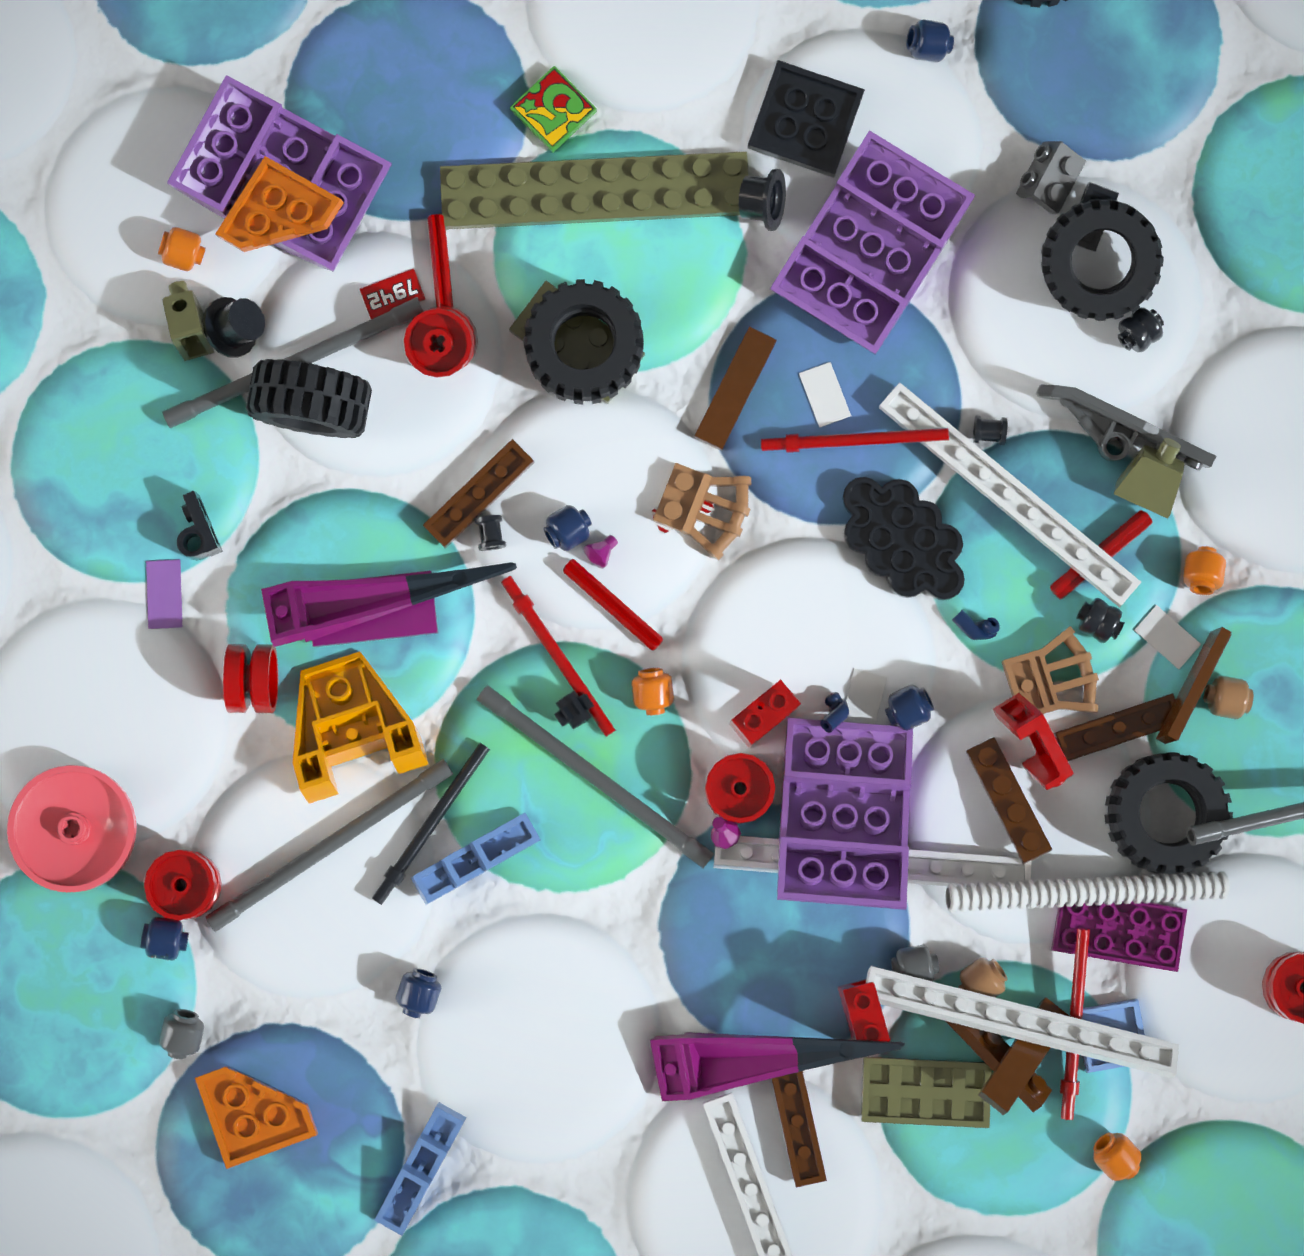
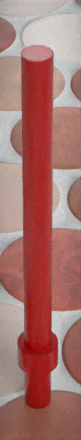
(794, 443)
(524, 606)
(1070, 1085)

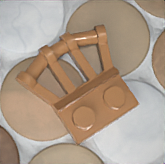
(685, 497)
(1032, 679)

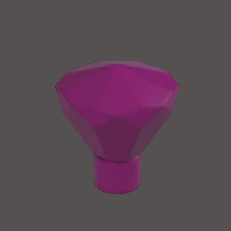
(599, 552)
(724, 833)

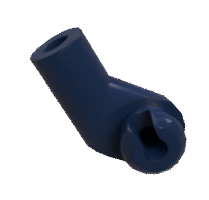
(976, 629)
(837, 710)

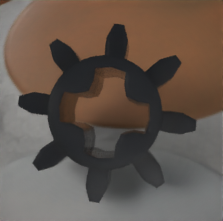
(574, 710)

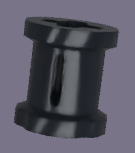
(990, 430)
(490, 533)

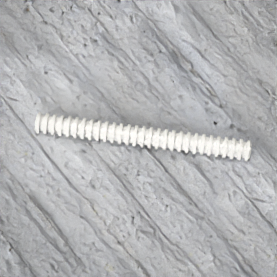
(1087, 891)

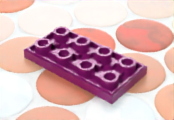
(407, 622)
(1124, 933)

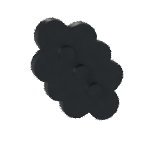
(903, 538)

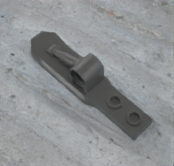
(1106, 421)

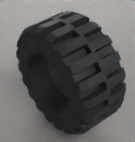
(1136, 285)
(575, 301)
(308, 398)
(1125, 803)

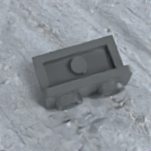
(1051, 175)

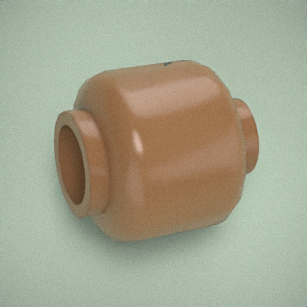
(1228, 697)
(983, 977)

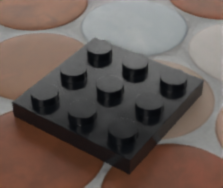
(805, 118)

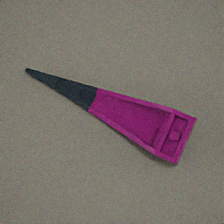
(323, 607)
(711, 1063)

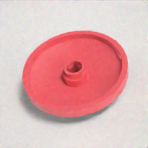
(71, 828)

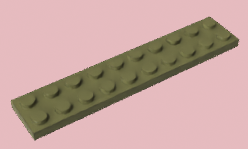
(592, 190)

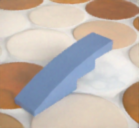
(475, 858)
(420, 1168)

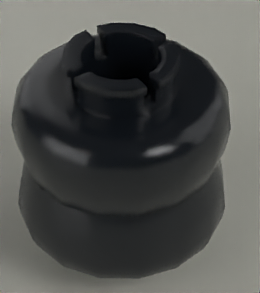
(1140, 330)
(1100, 620)

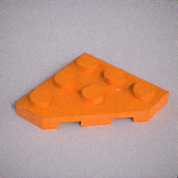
(277, 208)
(251, 1116)

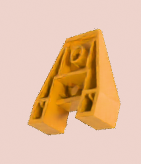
(344, 716)

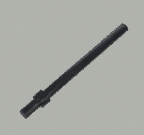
(395, 874)

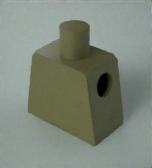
(185, 322)
(1153, 478)

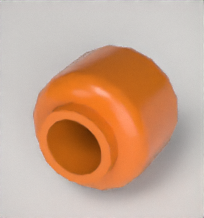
(181, 249)
(1204, 570)
(652, 691)
(1117, 1156)

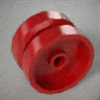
(422, 343)
(250, 678)
(753, 775)
(163, 884)
(1282, 986)

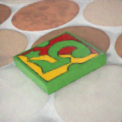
(553, 109)

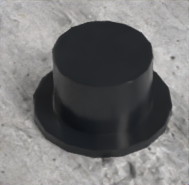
(763, 198)
(233, 325)

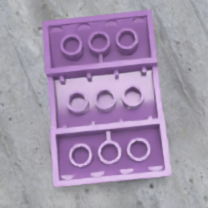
(247, 126)
(873, 242)
(845, 814)

